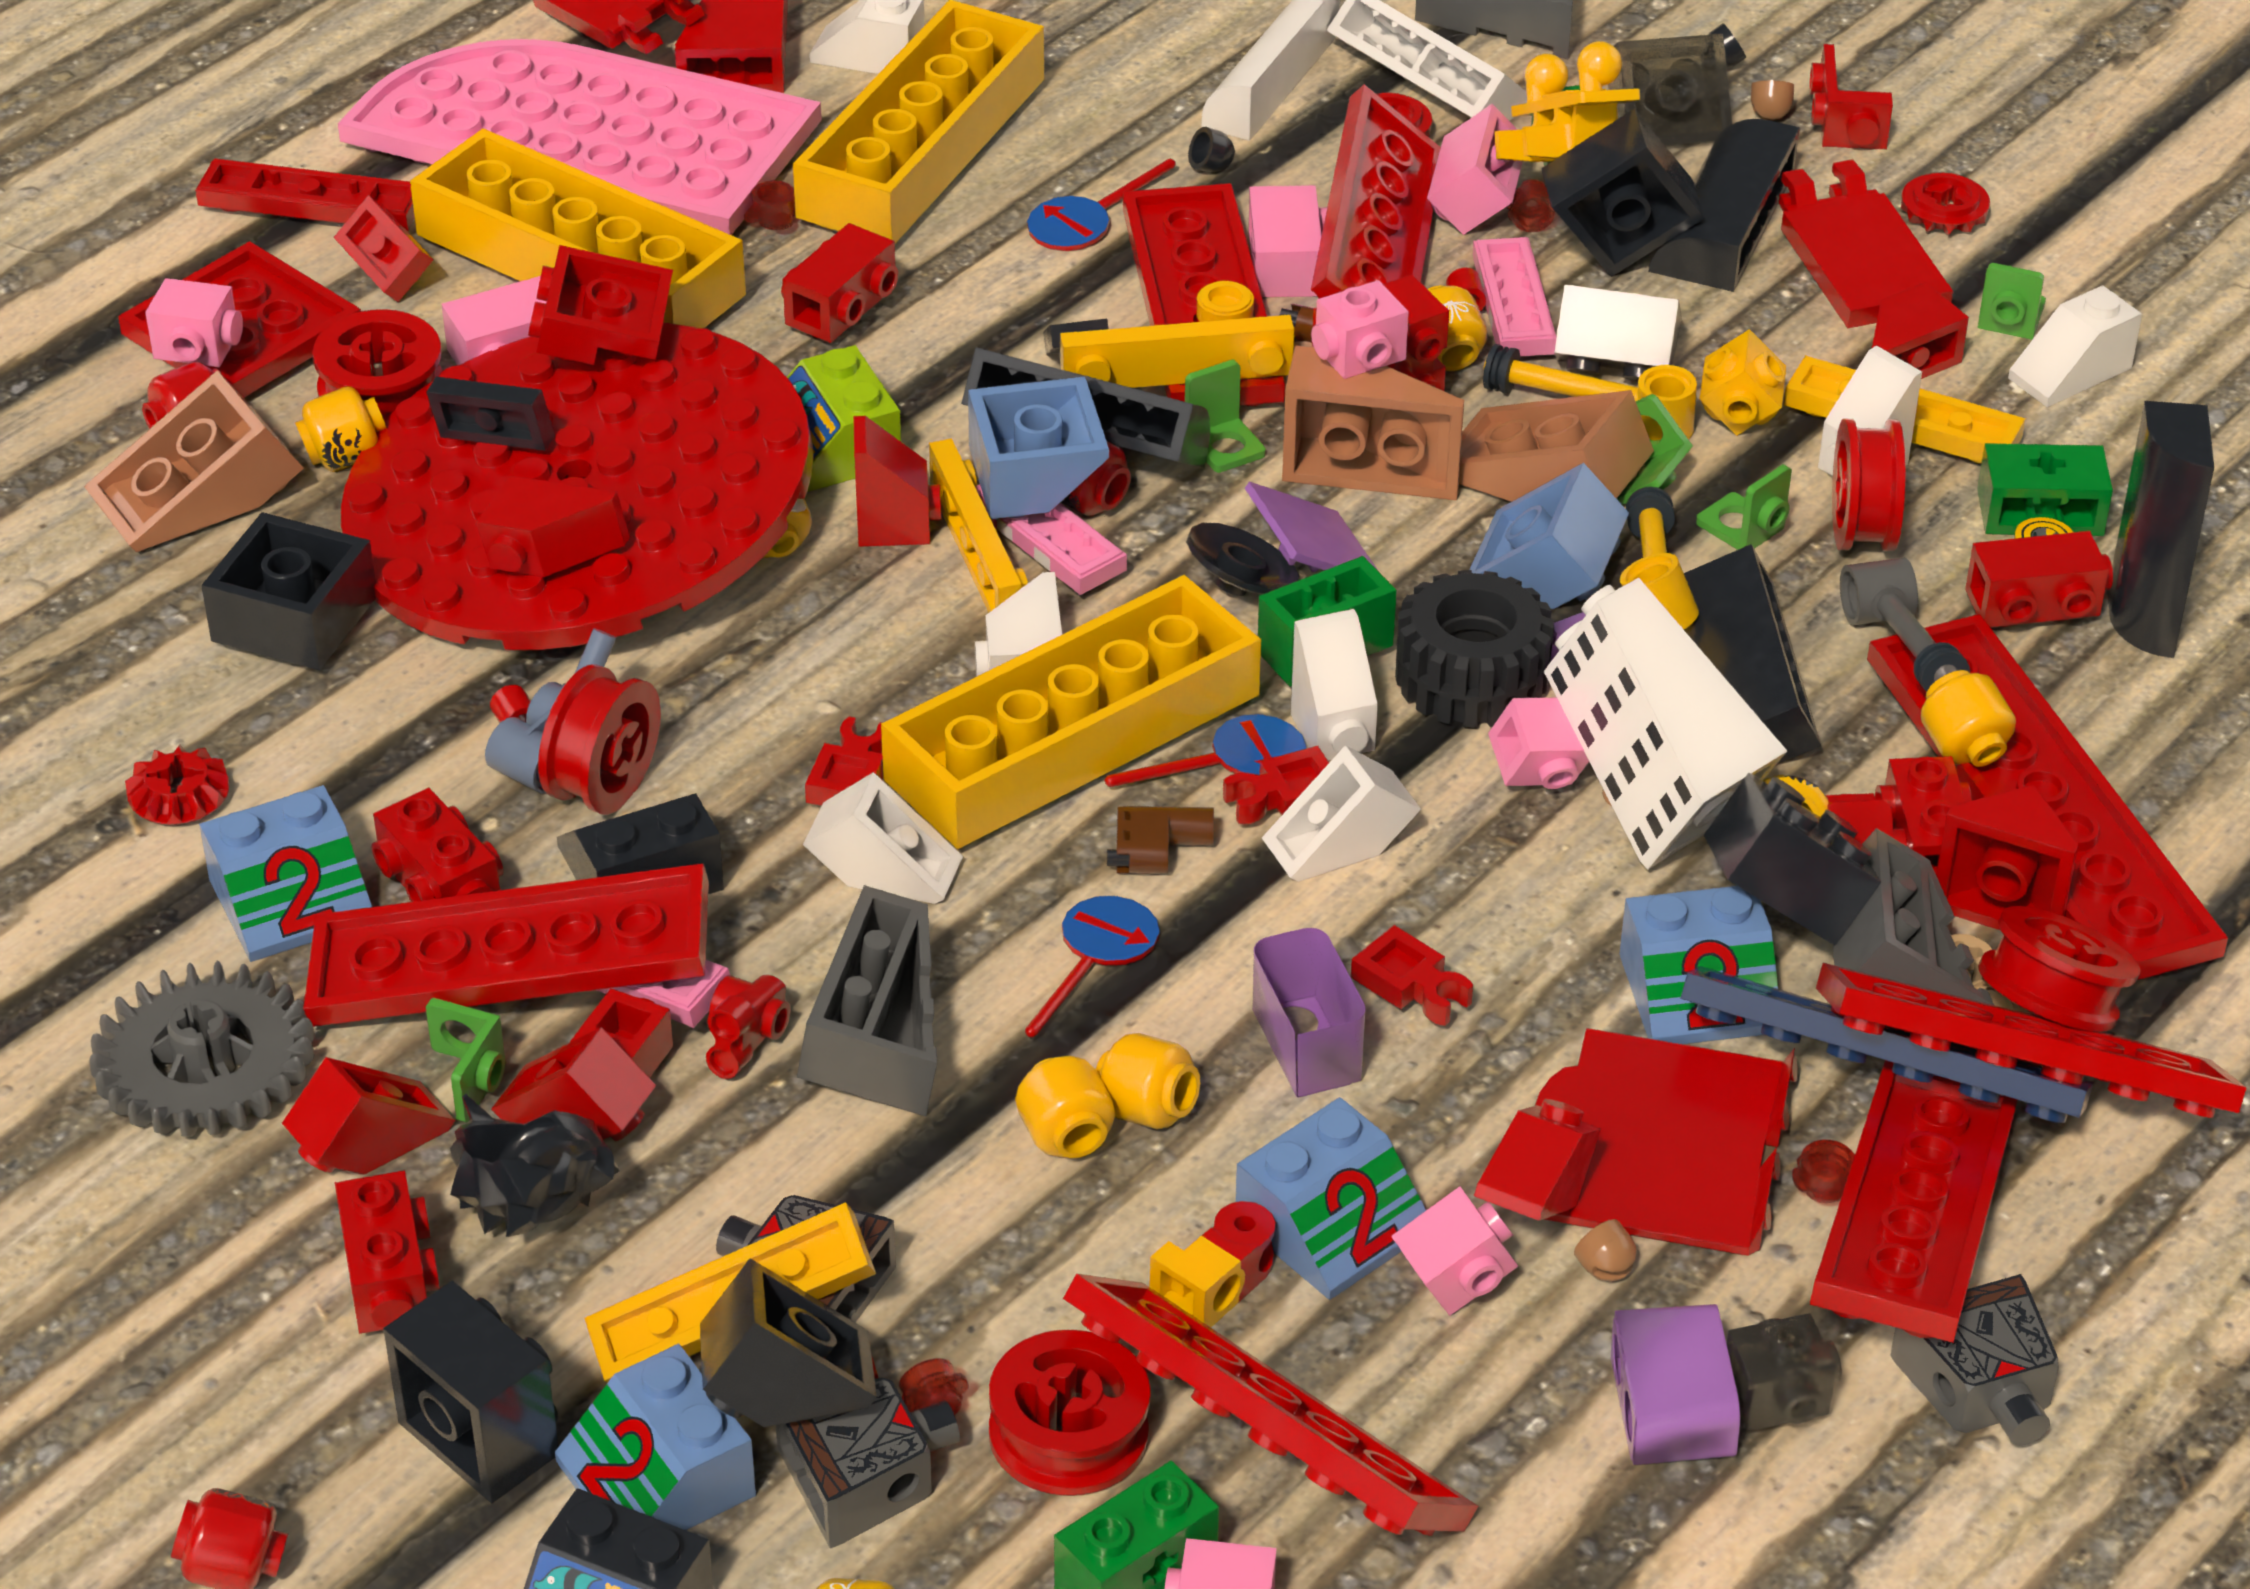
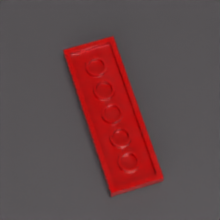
(1377, 199)
(1181, 245)
(508, 945)
(2009, 1035)
(1914, 1206)
(1279, 1411)

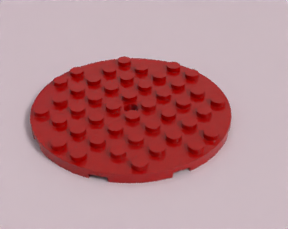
(695, 443)

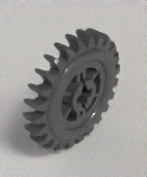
(185, 1029)

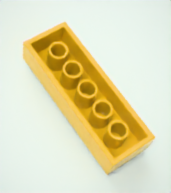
(919, 121)
(519, 205)
(1070, 710)

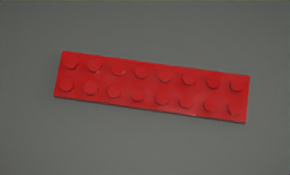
(2119, 873)

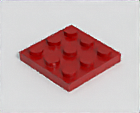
(279, 313)

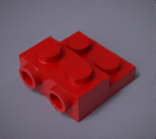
(599, 304)

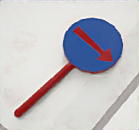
(1079, 222)
(1236, 746)
(1104, 933)

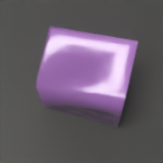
(1307, 973)
(1675, 1384)

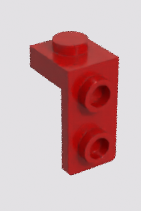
(1847, 117)

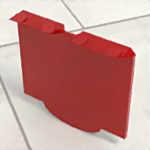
(1677, 1138)

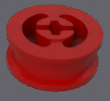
(353, 344)
(1868, 484)
(599, 739)
(2059, 968)
(1100, 1433)

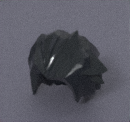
(527, 1169)

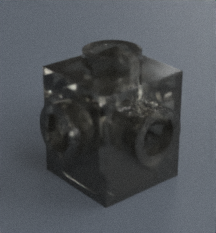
(1782, 1371)

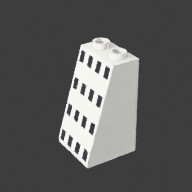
(1655, 720)

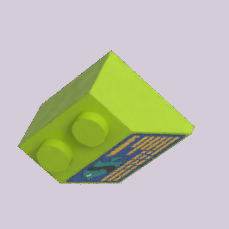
(832, 392)

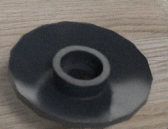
(1239, 559)

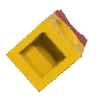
(1219, 1265)

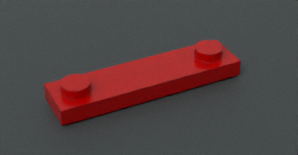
(299, 192)

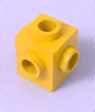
(1743, 383)

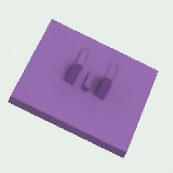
(1306, 529)

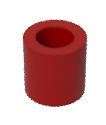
(1469, 280)
(510, 702)

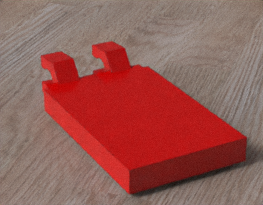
(620, 20)
(1854, 243)

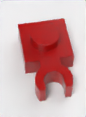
(846, 764)
(1276, 786)
(1409, 970)

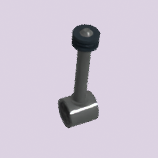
(1890, 593)

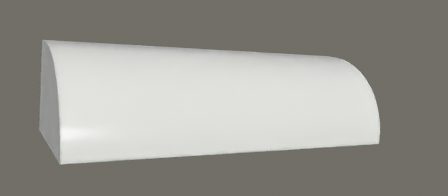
(1425, 58)
(1271, 68)

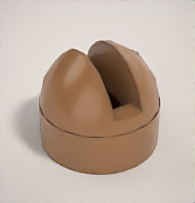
(1772, 99)
(1607, 1251)

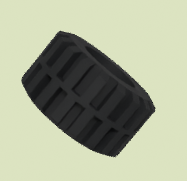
(1472, 646)

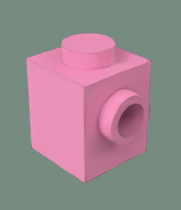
(193, 322)
(1360, 329)
(1537, 744)
(1457, 1249)

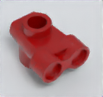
(742, 1018)

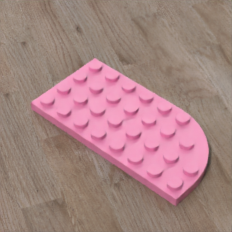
(623, 119)

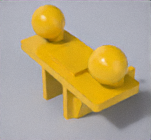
(1566, 116)

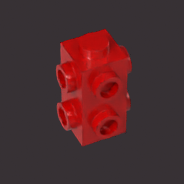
(839, 282)
(2038, 578)
(1920, 799)
(433, 849)
(382, 1248)

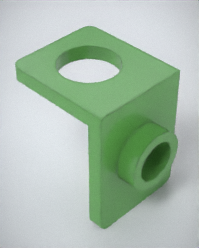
(2011, 301)
(1219, 392)
(1667, 454)
(1762, 508)
(481, 1061)

